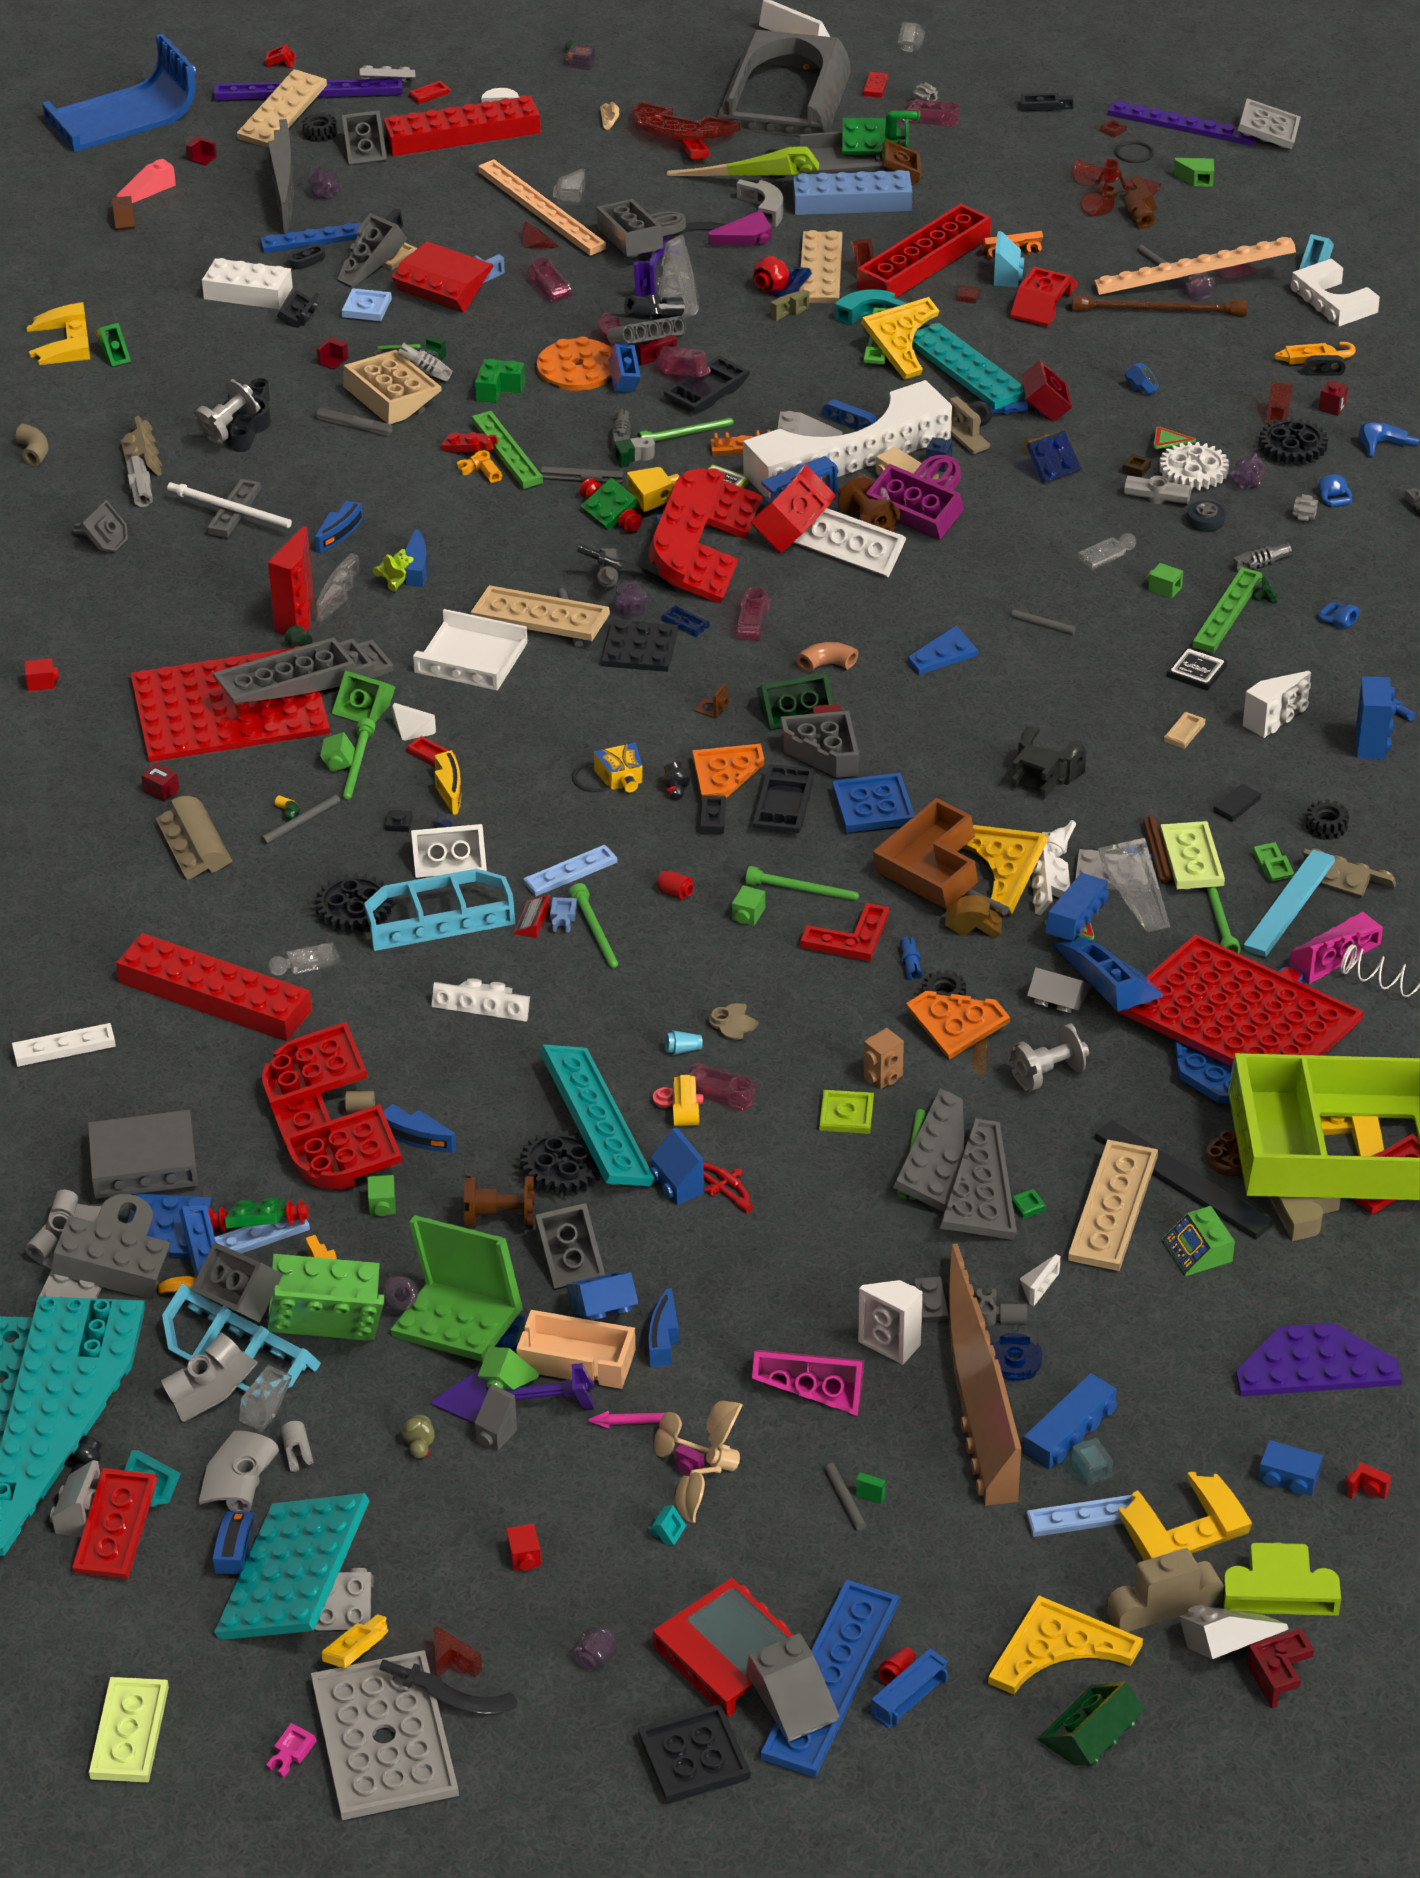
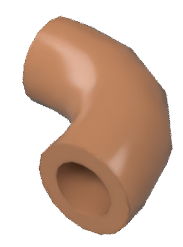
(827, 653)

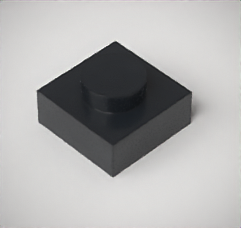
(398, 821)

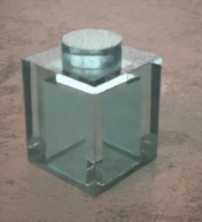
(1092, 1461)

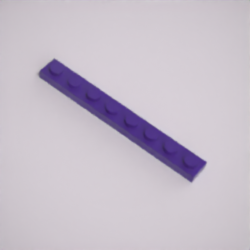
(1179, 122)

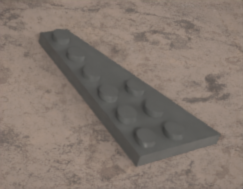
(935, 1153)
(981, 1190)

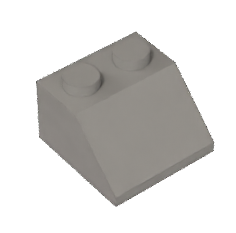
(1058, 989)
(75, 1500)

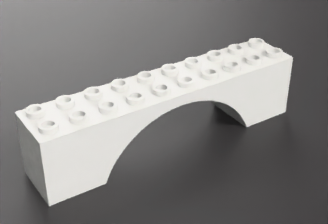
(908, 424)

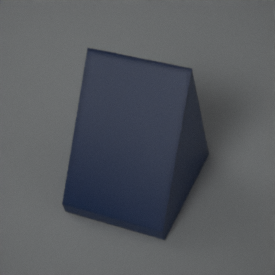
(443, 821)

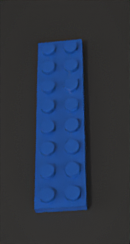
(843, 1656)

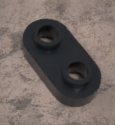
(306, 256)
(1324, 365)

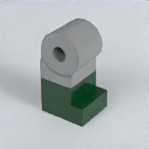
(634, 450)

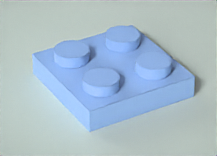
(366, 304)

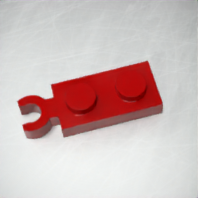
(695, 148)
(468, 442)

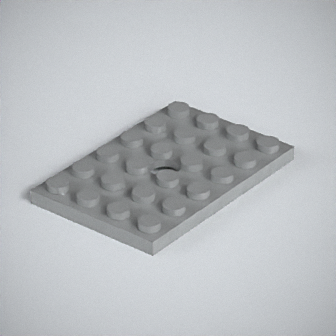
(377, 1775)

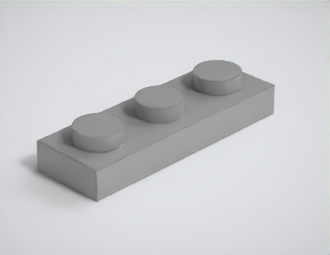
(386, 72)

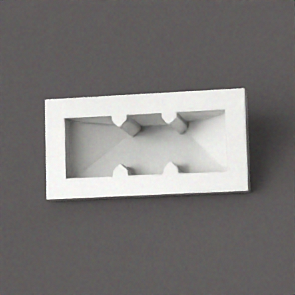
(413, 722)
(1040, 1278)

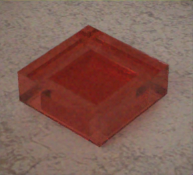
(1113, 128)
(968, 294)

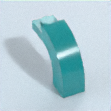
(862, 303)

